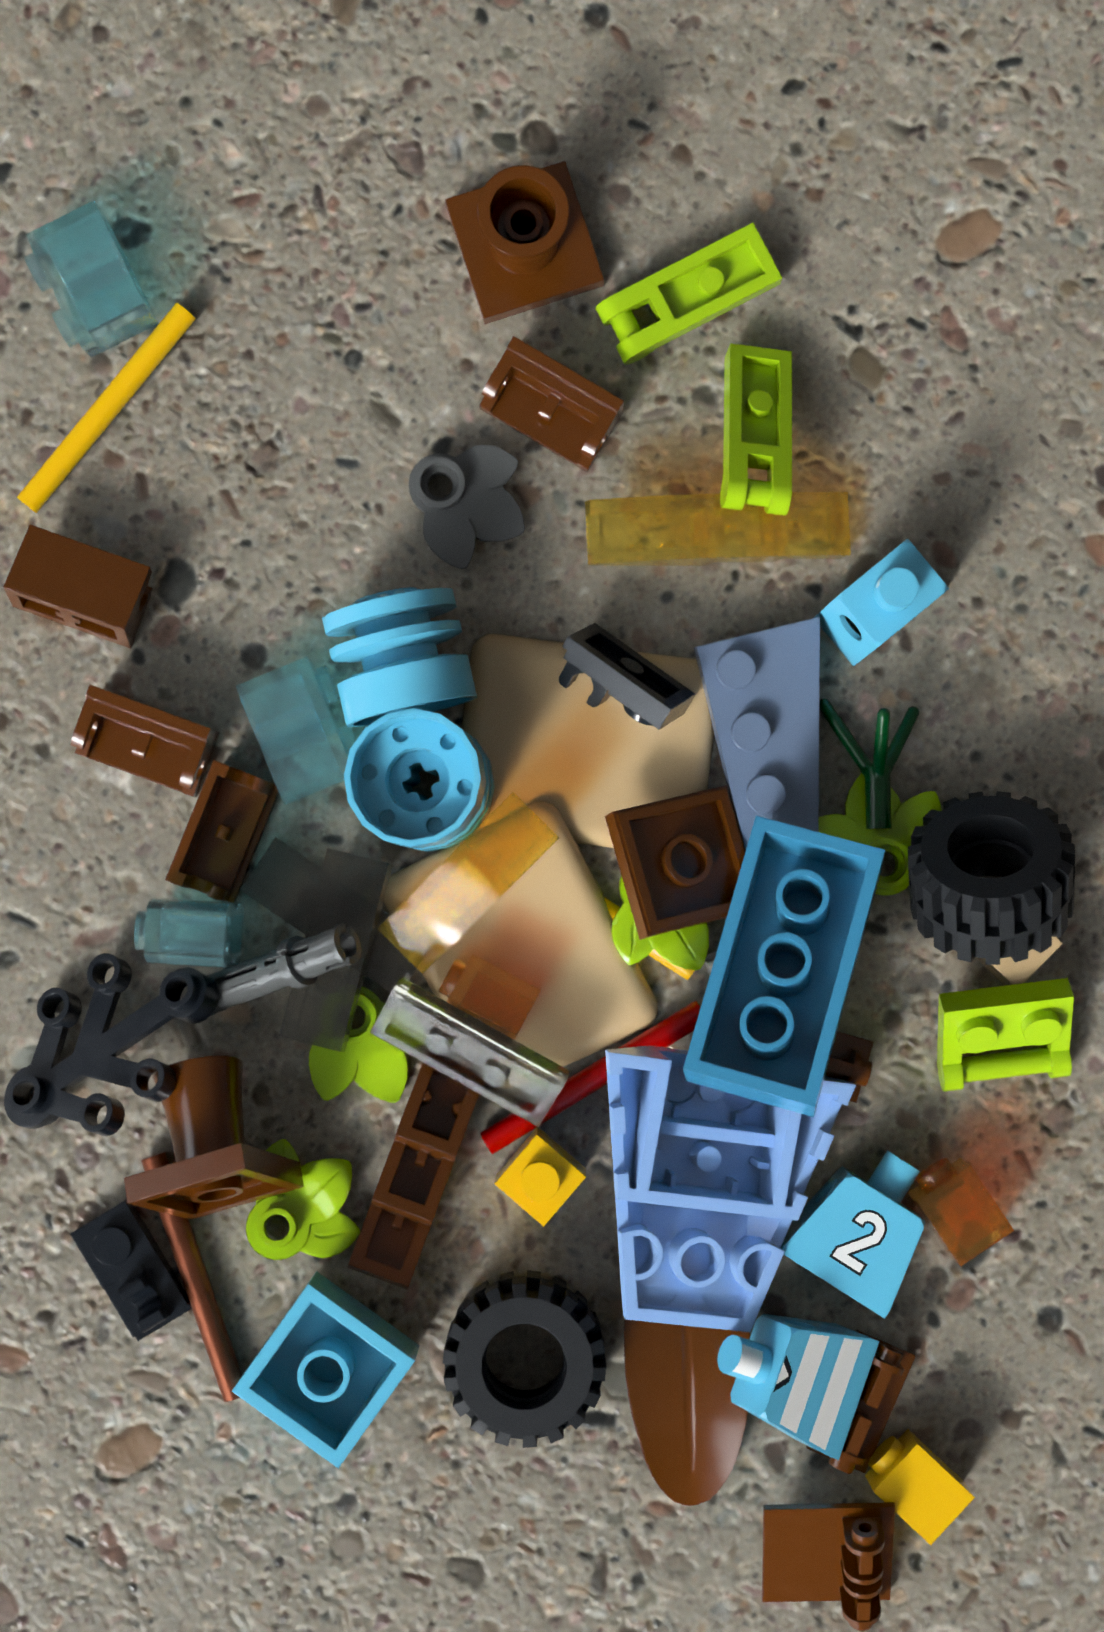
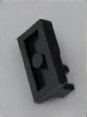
(621, 672)
(132, 1269)

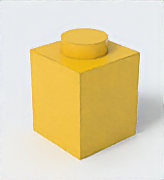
(540, 1176)
(919, 1483)

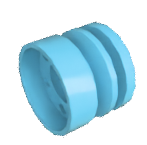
(399, 654)
(387, 765)

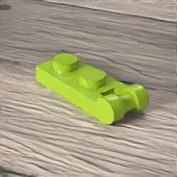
(691, 292)
(757, 428)

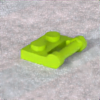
(1004, 1019)

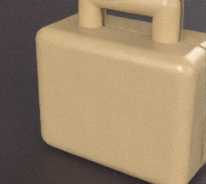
(576, 755)
(558, 937)

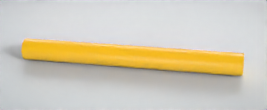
(106, 407)

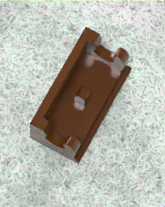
(551, 404)
(79, 586)
(143, 740)
(223, 832)

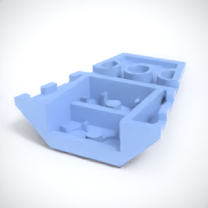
(704, 1188)

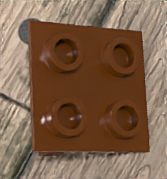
(830, 1556)

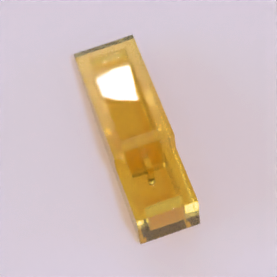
(468, 882)

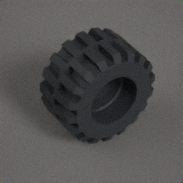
(991, 914)
(516, 1411)

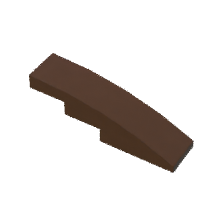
(413, 1178)

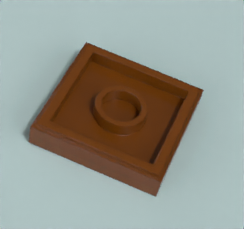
(678, 859)

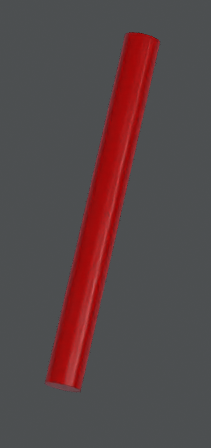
(592, 1078)

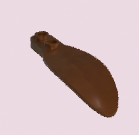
(683, 1407)

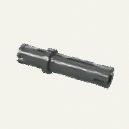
(294, 964)

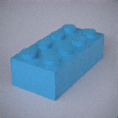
(784, 966)

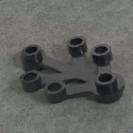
(99, 1046)

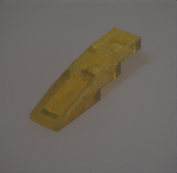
(700, 532)

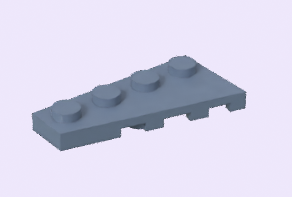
(767, 721)

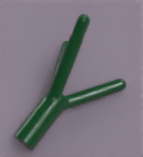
(884, 759)

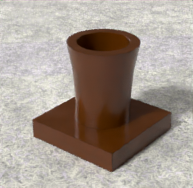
(529, 270)
(212, 1159)

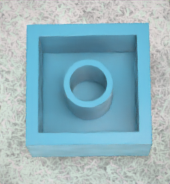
(327, 1369)

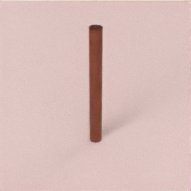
(200, 1294)

